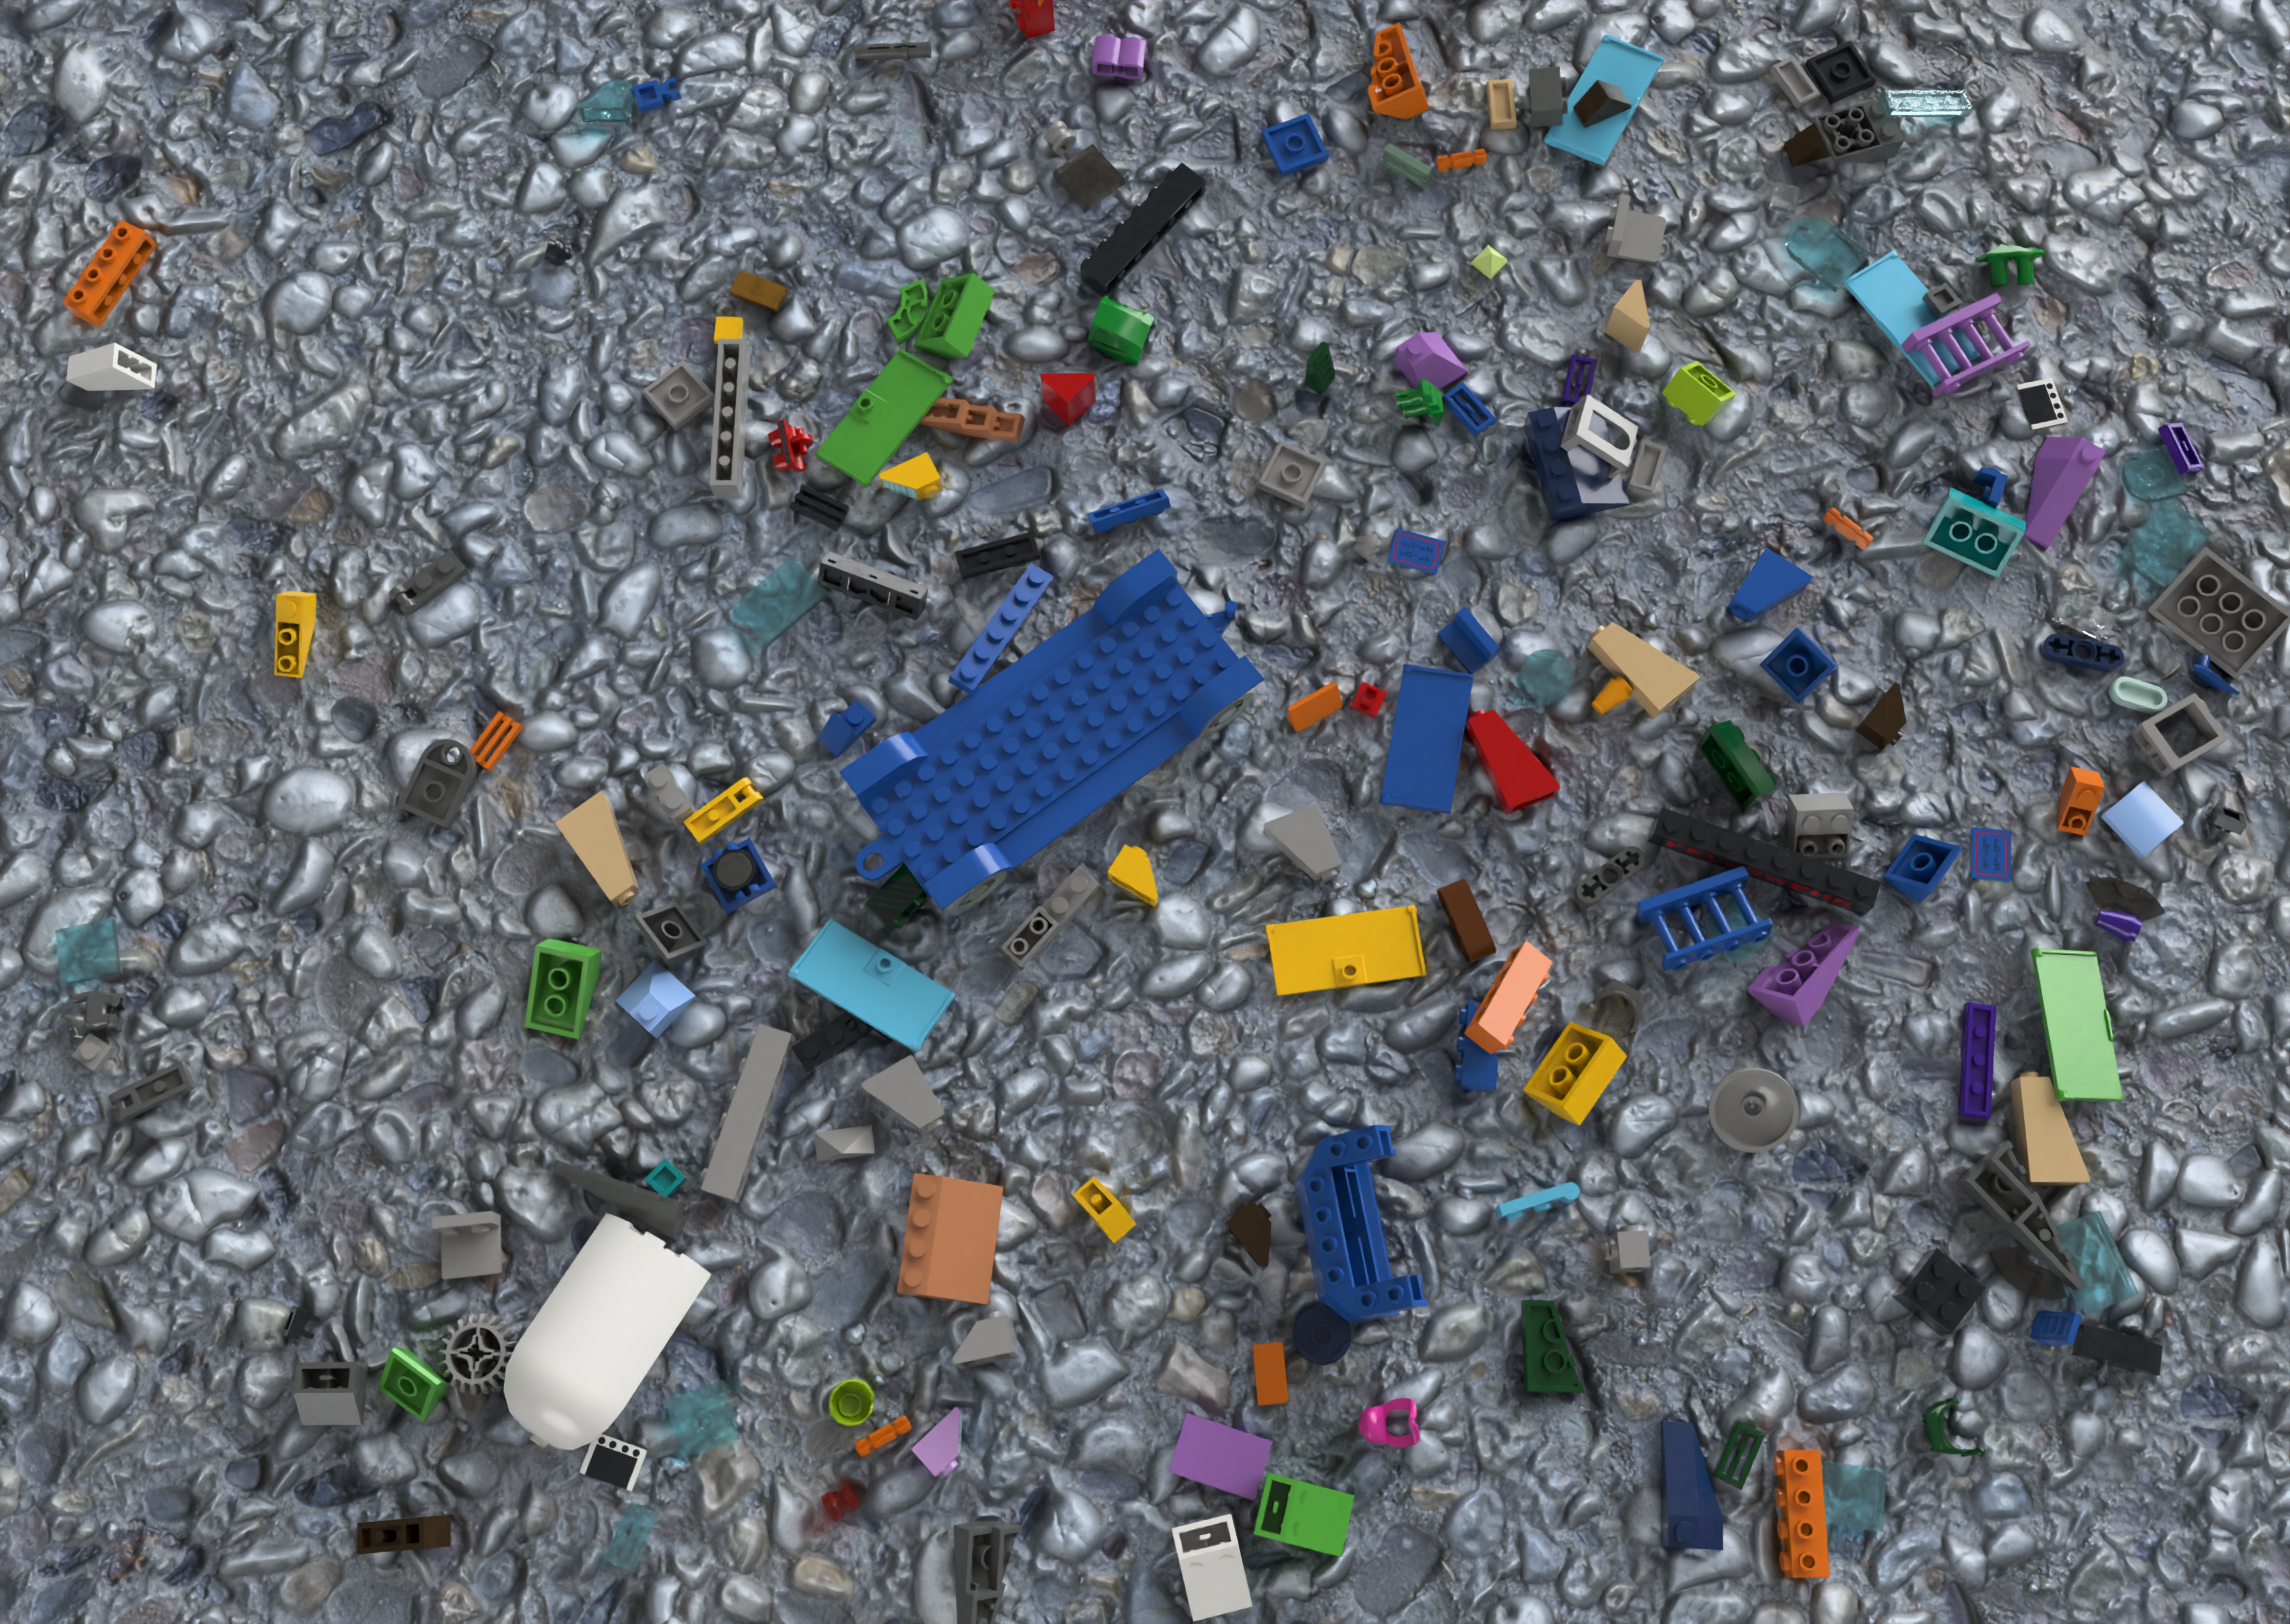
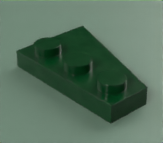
(1545, 1351)

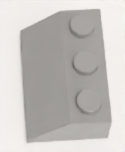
(988, 1342)

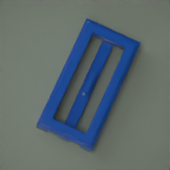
(1461, 416)

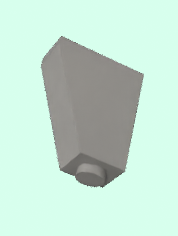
(1306, 842)
(907, 1094)

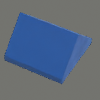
(1798, 665)
(1921, 866)

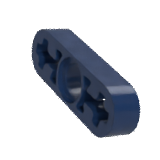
(2093, 648)

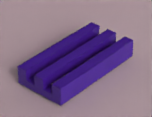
(1582, 360)
(2181, 448)

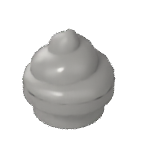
(1368, 546)

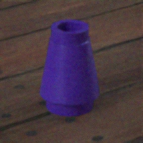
(2119, 924)

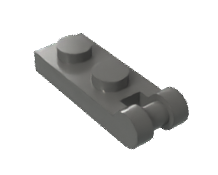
(429, 582)
(152, 1091)

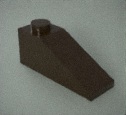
(404, 1534)

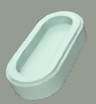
(2138, 695)

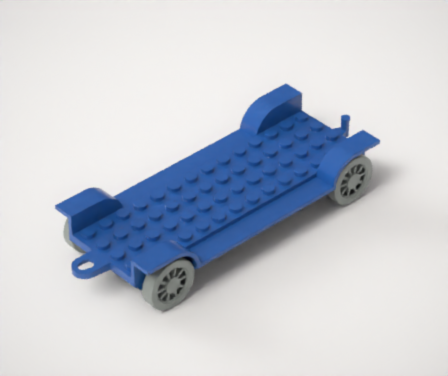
(1051, 737)

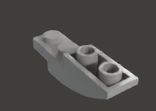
(1051, 917)

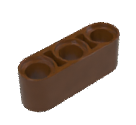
(1466, 921)

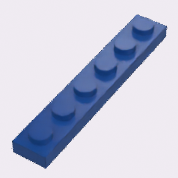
(1000, 629)

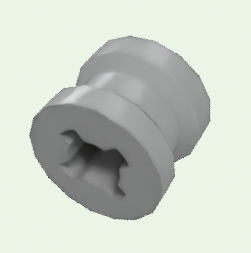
(1060, 138)

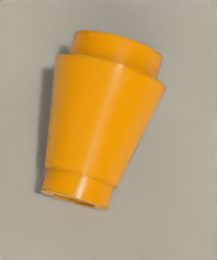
(1612, 695)

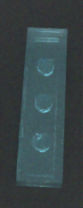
(1925, 103)

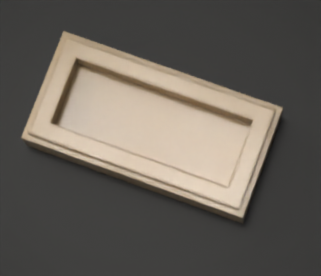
(1501, 104)

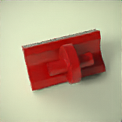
(794, 446)

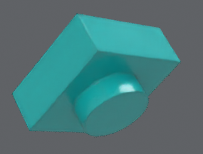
(665, 1178)

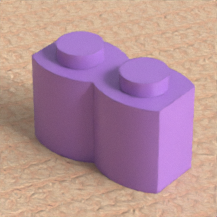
(1119, 56)

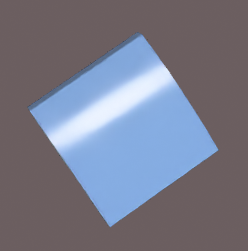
(2142, 819)

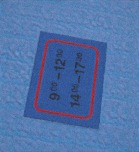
(1416, 551)
(1991, 854)

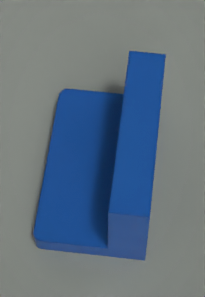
(1469, 641)

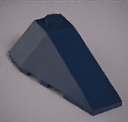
(1687, 1495)

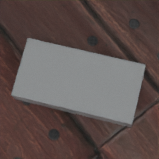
(1795, 82)
(1646, 468)

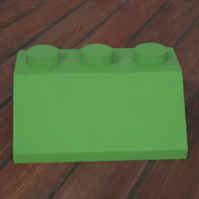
(955, 317)

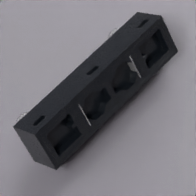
(873, 585)

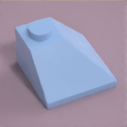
(655, 999)

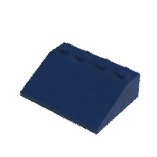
(1573, 480)

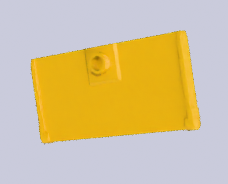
(1345, 950)

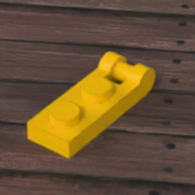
(723, 810)

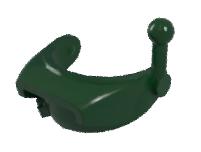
(1934, 1430)

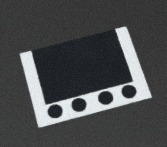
(2042, 403)
(613, 1461)

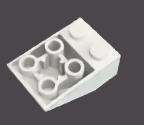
(1212, 1567)

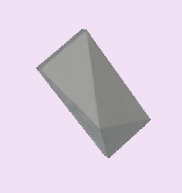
(844, 1143)

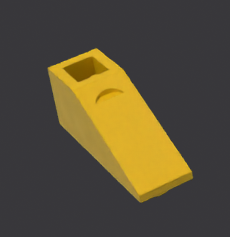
(293, 632)

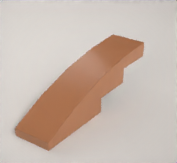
(973, 420)

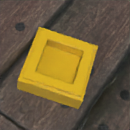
(728, 328)

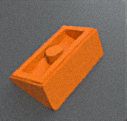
(1314, 707)
(1270, 1373)

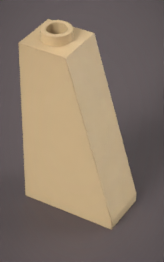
(1652, 675)
(599, 844)
(2043, 1135)

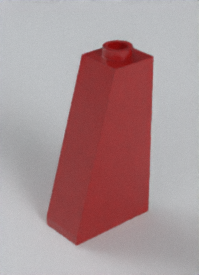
(1510, 766)

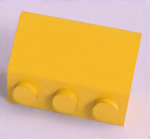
(1575, 1072)

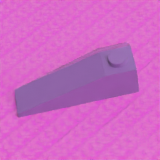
(2058, 480)
(1803, 980)

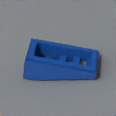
(2055, 1328)

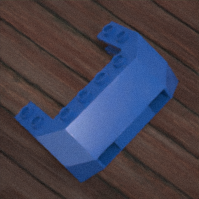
(1346, 1228)

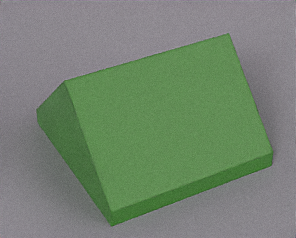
(413, 1383)

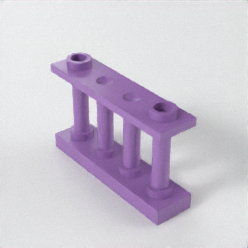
(1964, 321)

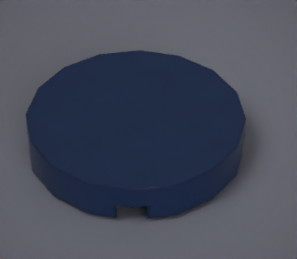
(1321, 1335)

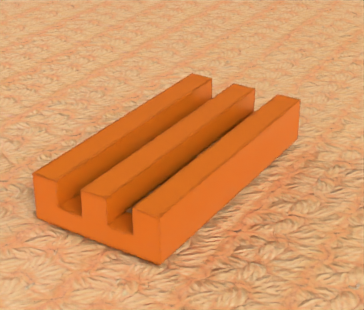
(488, 733)

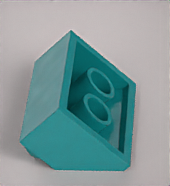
(1974, 532)

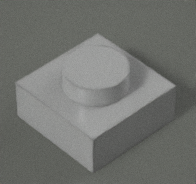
(93, 1052)

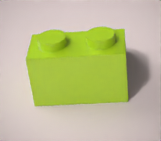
(1698, 393)

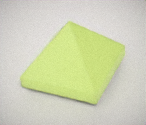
(1489, 262)

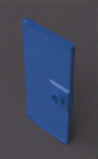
(1427, 739)

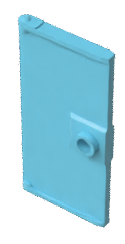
(1618, 65)
(1895, 302)
(872, 985)

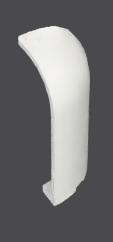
(598, 1334)

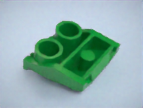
(1119, 330)

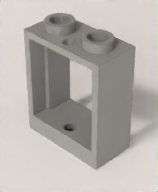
(2158, 749)

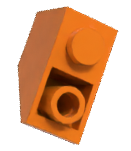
(2079, 800)

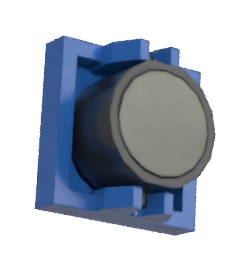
(737, 875)

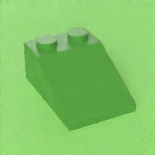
(562, 987)

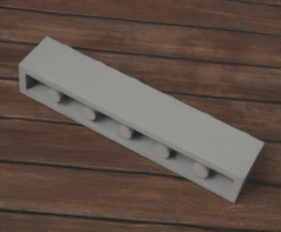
(729, 418)
(747, 1114)

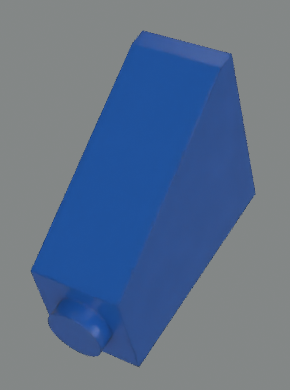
(1767, 586)

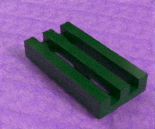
(1717, 1473)

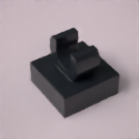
(296, 1323)

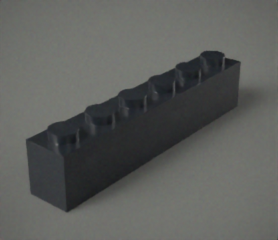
(1142, 230)

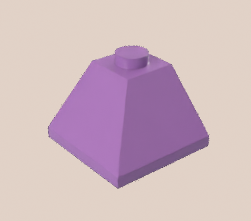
(1430, 359)

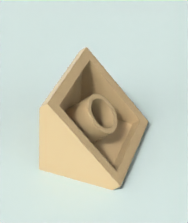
(1630, 319)

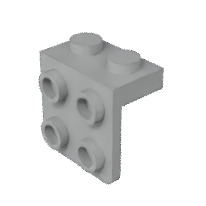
(1634, 234)

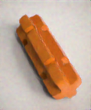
(1461, 160)
(1847, 528)
(882, 1436)

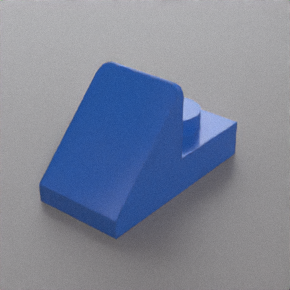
(846, 728)

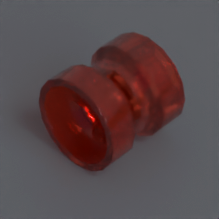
(841, 1501)

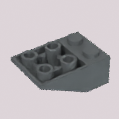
(1860, 133)

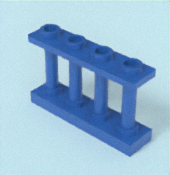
(1704, 892)

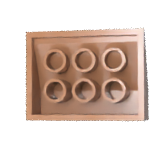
(950, 1239)

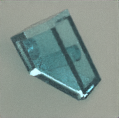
(609, 103)

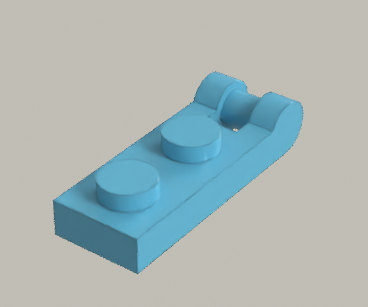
(1539, 1201)

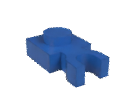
(652, 95)

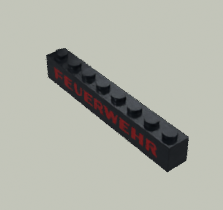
(1764, 861)

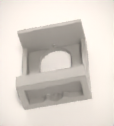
(1578, 433)

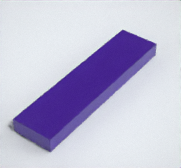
(1977, 1061)

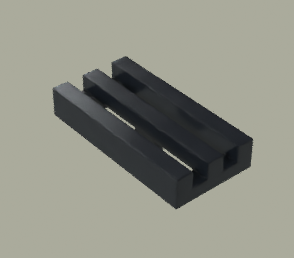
(800, 497)

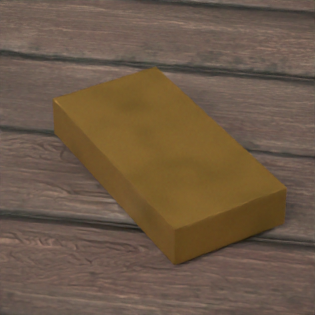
(758, 291)

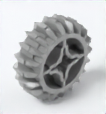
(479, 1342)

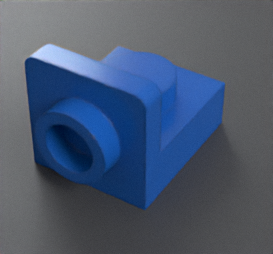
(1993, 485)

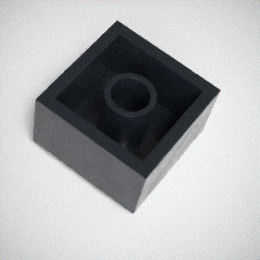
(1939, 1292)

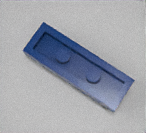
(1128, 511)

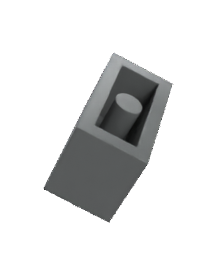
(1546, 96)

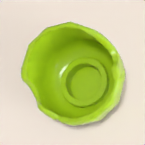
(851, 1402)

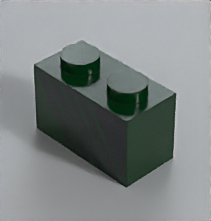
(897, 899)

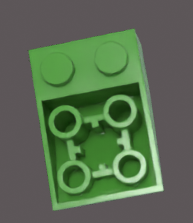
(1303, 1514)

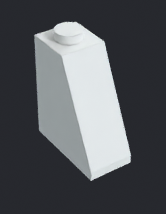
(111, 369)

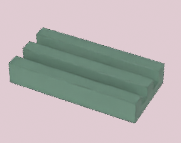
(1406, 166)

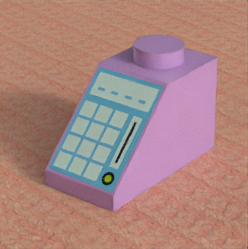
(942, 1445)

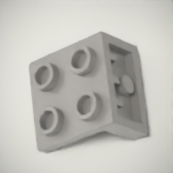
(469, 1244)

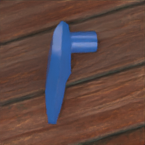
(2208, 676)

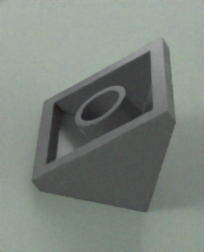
(671, 933)

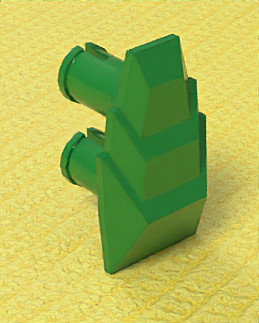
(2002, 254)
(1421, 401)

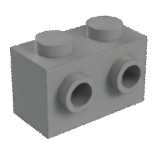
(1627, 1250)

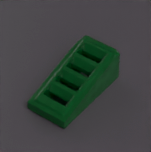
(1320, 369)

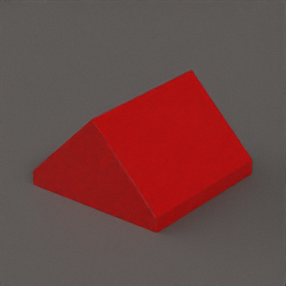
(1068, 394)

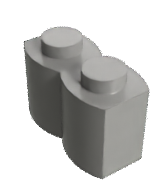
(669, 794)

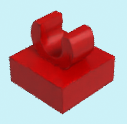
(1368, 700)

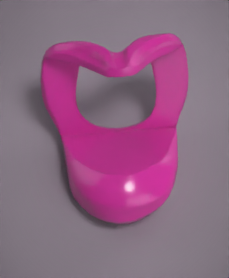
(1373, 1423)

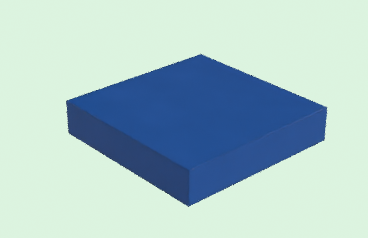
(1295, 145)

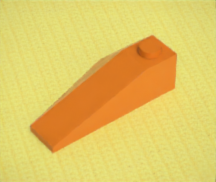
(1395, 80)

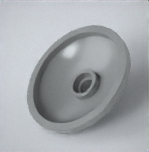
(1755, 1127)

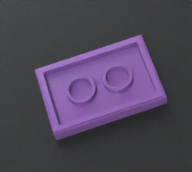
(1220, 1456)

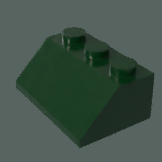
(1737, 765)

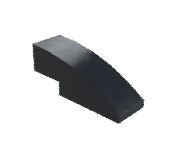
(2117, 1349)

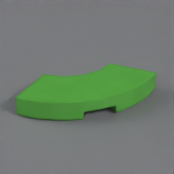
(910, 313)

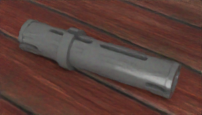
(904, 50)

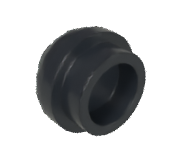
(557, 252)

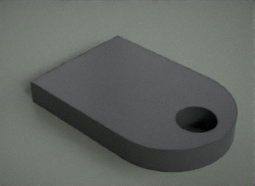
(439, 785)

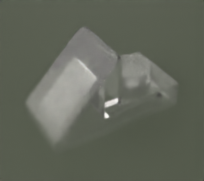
(2083, 615)

